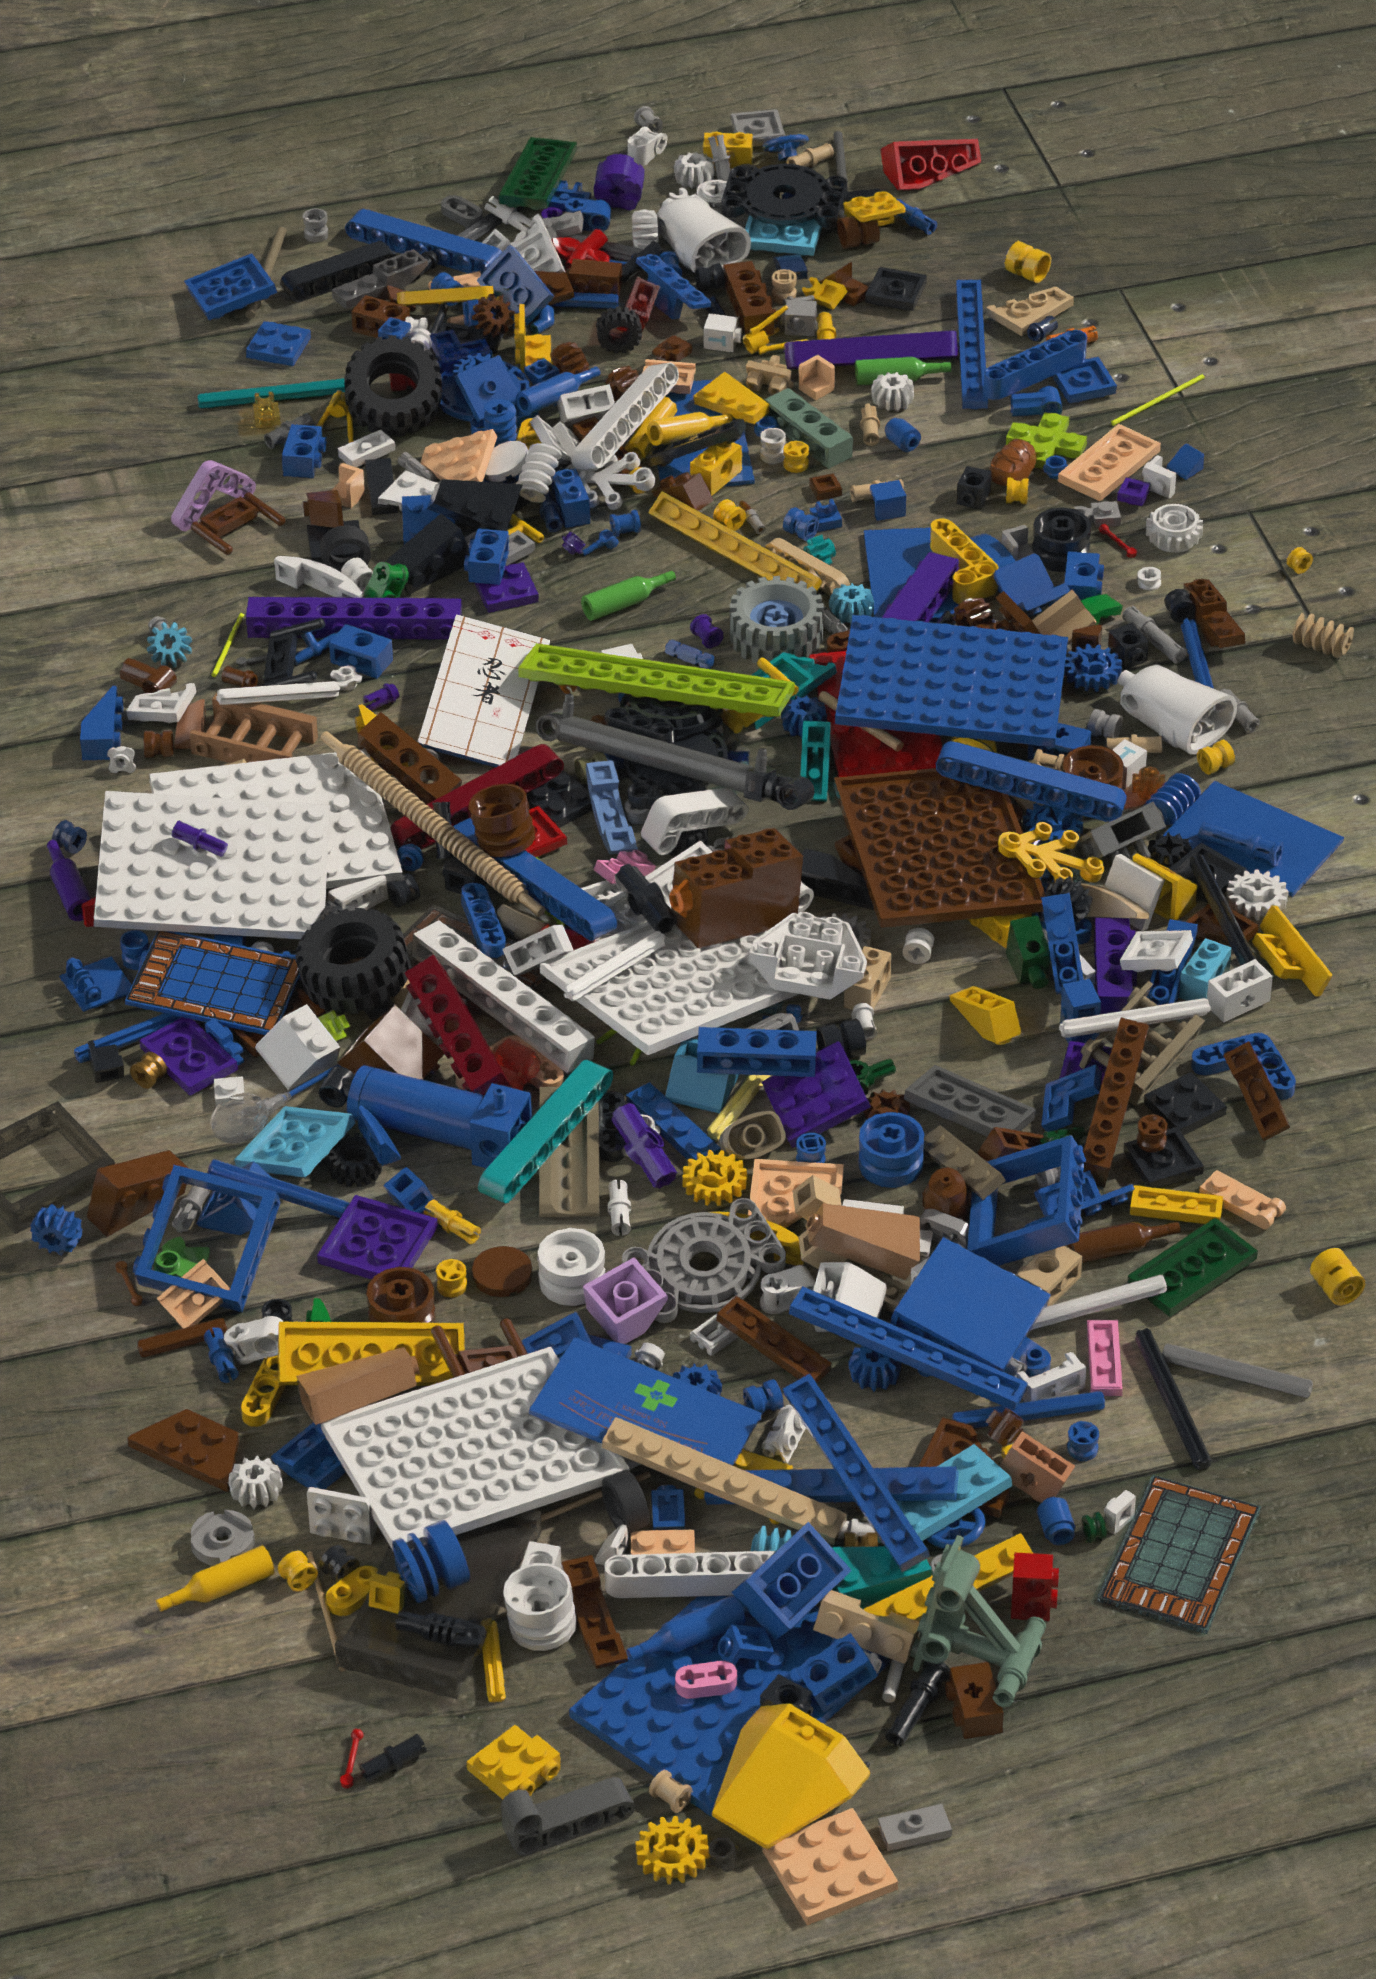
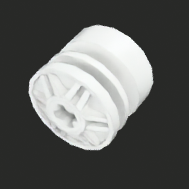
(540, 1606)

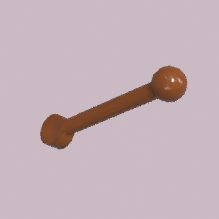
(121, 1267)

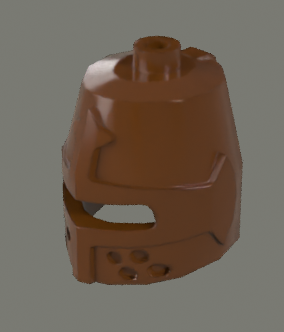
(948, 1194)

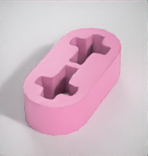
(706, 1679)

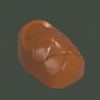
(1013, 461)

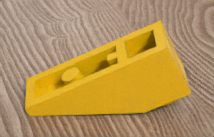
(988, 1013)

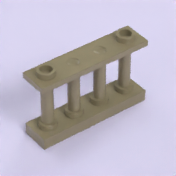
(1154, 1066)

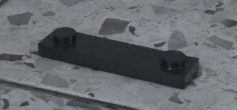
(666, 453)

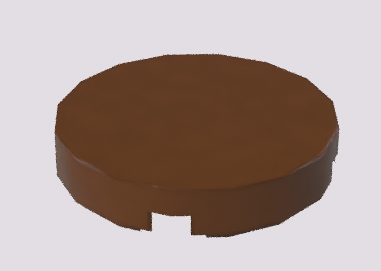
(502, 1271)

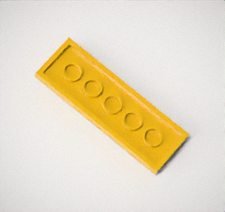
(320, 1345)

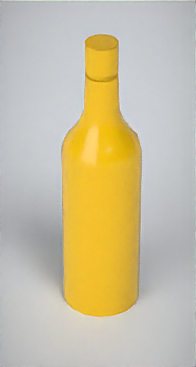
(678, 427)
(222, 1578)

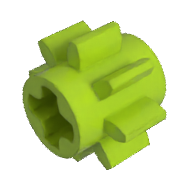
(334, 1024)

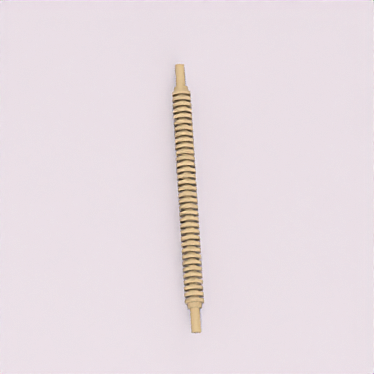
(433, 824)

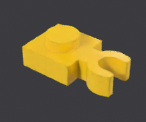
(826, 294)

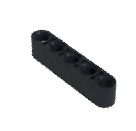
(334, 271)

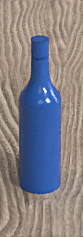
(548, 392)
(692, 1628)

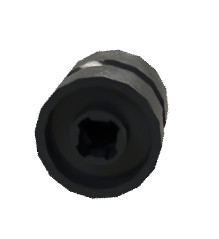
(849, 1034)

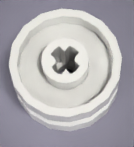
(567, 1263)

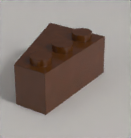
(129, 1190)

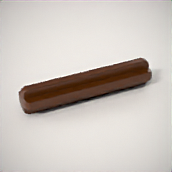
(178, 1338)

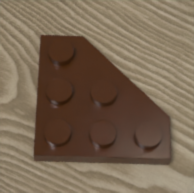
(951, 1439)

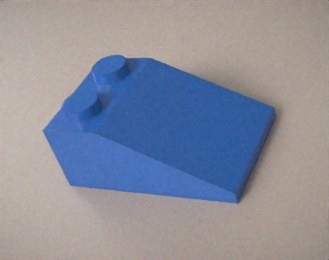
(791, 1581)

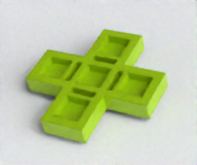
(1049, 438)

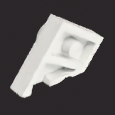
(161, 705)

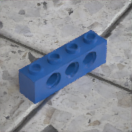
(756, 1052)

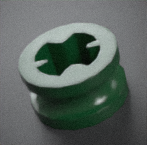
(1094, 1527)

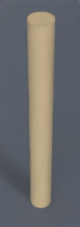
(880, 734)

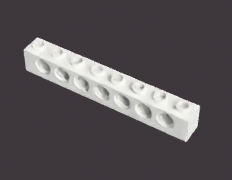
(505, 997)

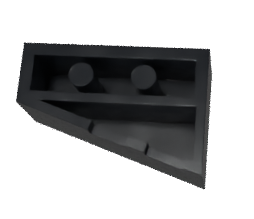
(476, 503)

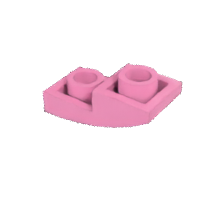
(608, 869)

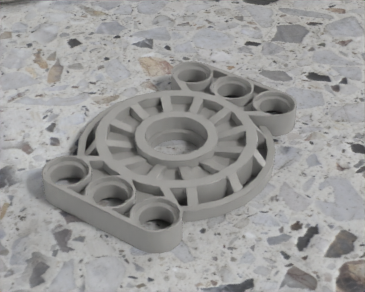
(713, 1233)

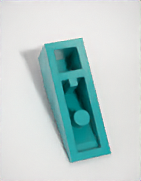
(816, 756)

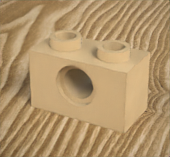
(1053, 1271)

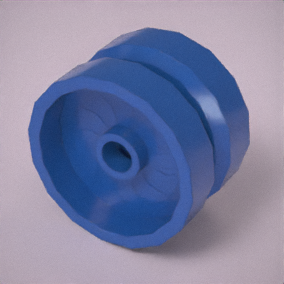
(891, 1149)

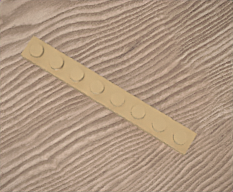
(722, 1479)

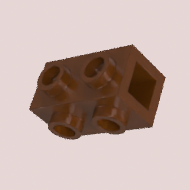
(595, 276)

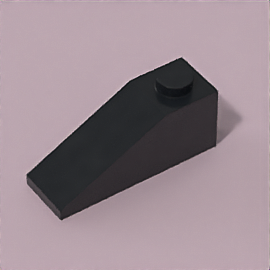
(834, 879)

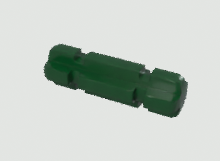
(1078, 1134)

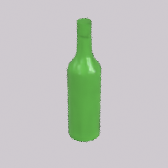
(869, 369)
(622, 595)

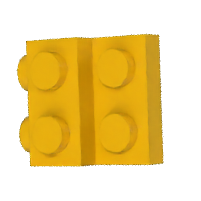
(515, 1763)

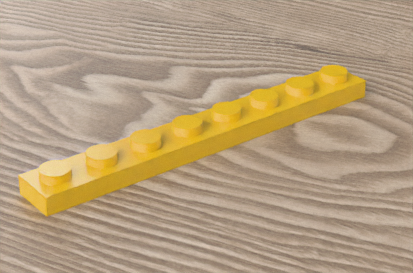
(727, 542)

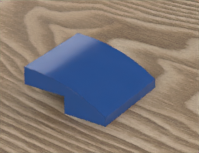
(557, 1335)
(310, 1459)

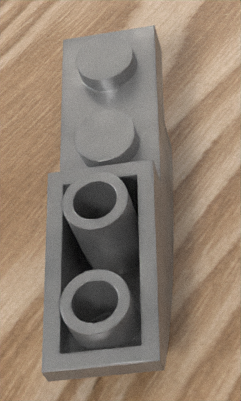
(394, 272)

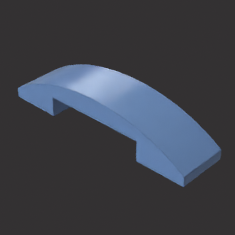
(608, 807)

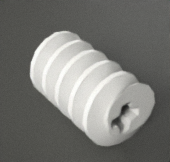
(538, 471)

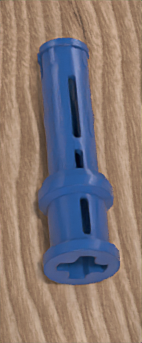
(1252, 846)

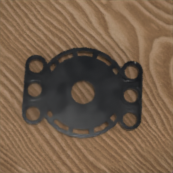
(806, 184)
(654, 720)
(658, 782)

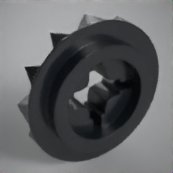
(1160, 854)

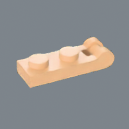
(1243, 1200)

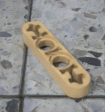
(830, 576)

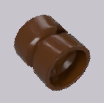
(853, 232)

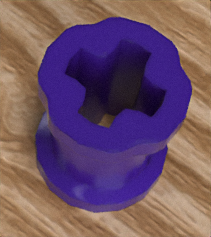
(703, 627)

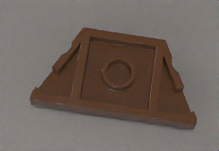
(191, 1445)

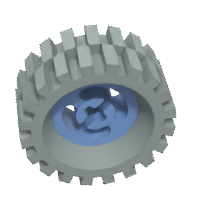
(789, 614)

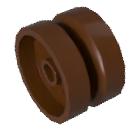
(1095, 764)
(401, 1297)

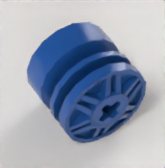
(435, 1559)

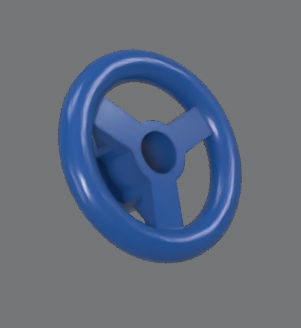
(785, 145)
(969, 1530)

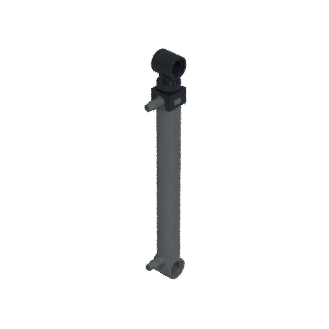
(755, 782)

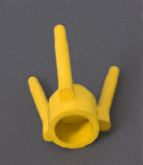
(757, 340)
(338, 408)

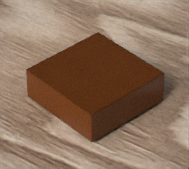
(825, 486)

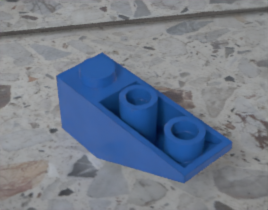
(101, 727)

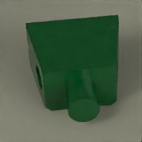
(1029, 962)

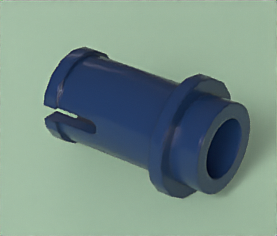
(1038, 330)

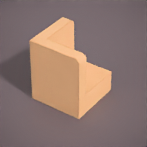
(816, 377)
(350, 485)

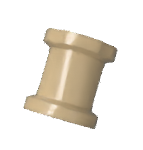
(1049, 760)
(670, 1791)

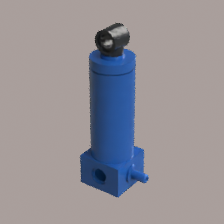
(433, 1110)

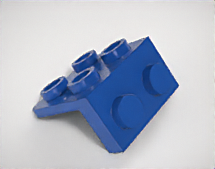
(1029, 585)

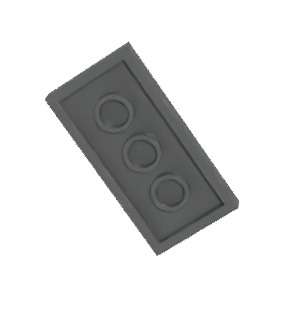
(967, 1102)

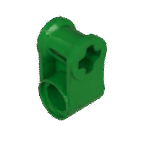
(384, 583)

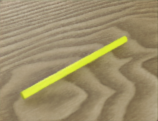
(227, 645)

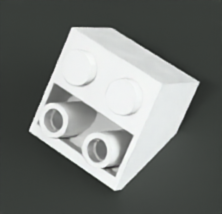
(851, 1287)

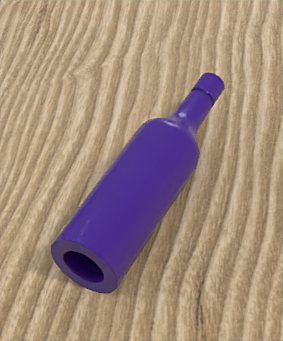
(68, 882)

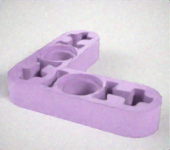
(213, 476)

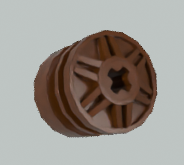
(502, 820)

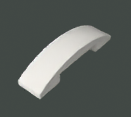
(296, 571)

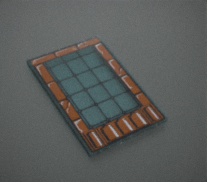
(1179, 1554)

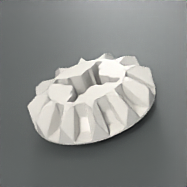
(709, 188)

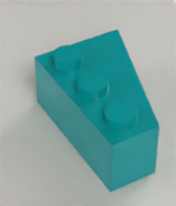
(876, 1574)

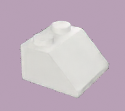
(298, 1048)

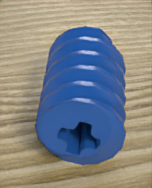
(501, 417)
(1175, 797)

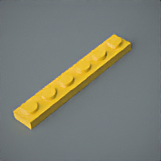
(995, 1566)

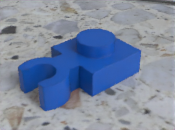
(225, 1039)

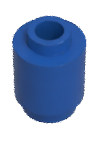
(902, 434)
(1056, 1520)

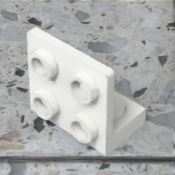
(340, 1516)

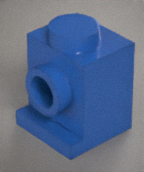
(408, 1191)

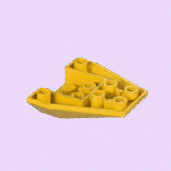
(786, 1775)

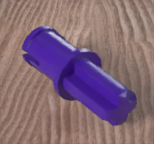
(199, 838)

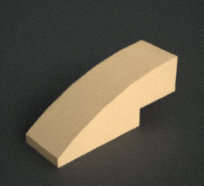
(1112, 904)

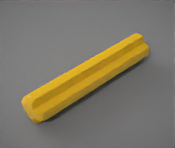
(493, 1665)

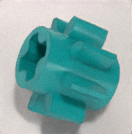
(821, 548)

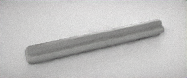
(1237, 1370)

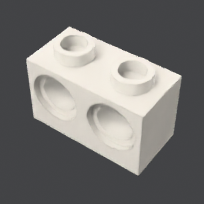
(585, 404)

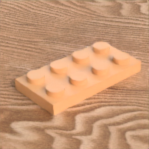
(1109, 462)

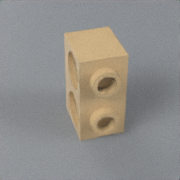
(874, 981)

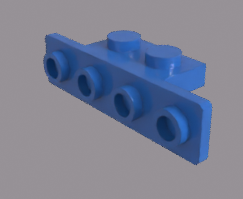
(673, 288)
(1049, 1197)

